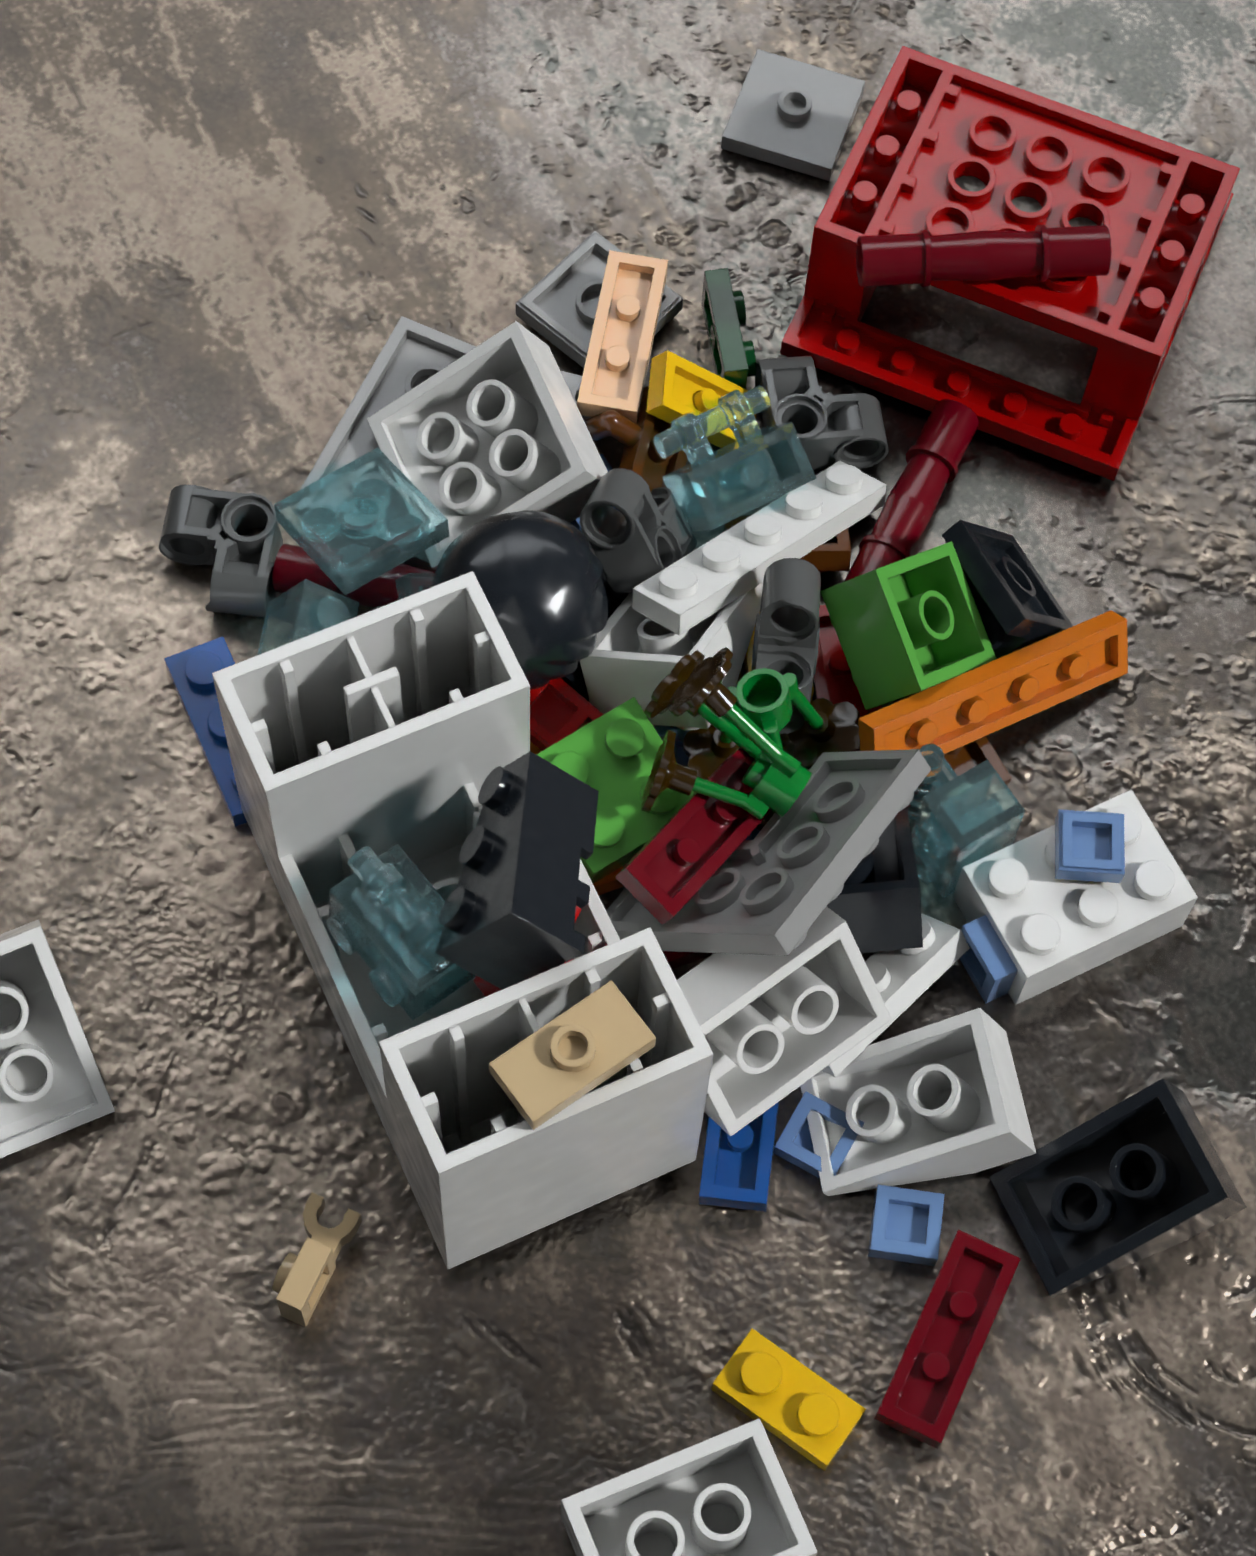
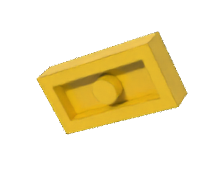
(685, 388)
(788, 1399)

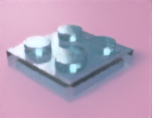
(361, 520)

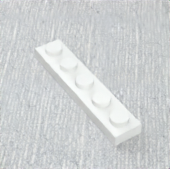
(739, 556)

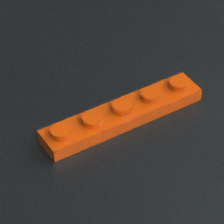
(1003, 689)

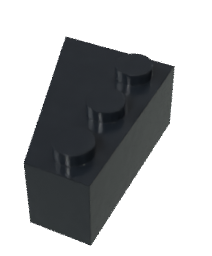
(521, 874)

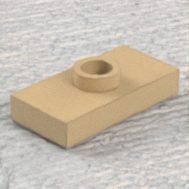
(572, 1054)

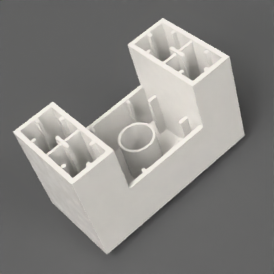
(386, 742)

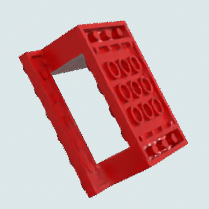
(901, 178)

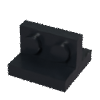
(1005, 588)

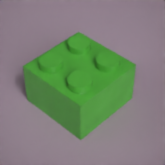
(908, 625)
(616, 760)

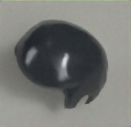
(538, 585)

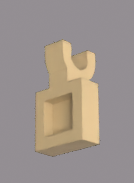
(306, 1275)

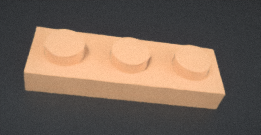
(622, 335)

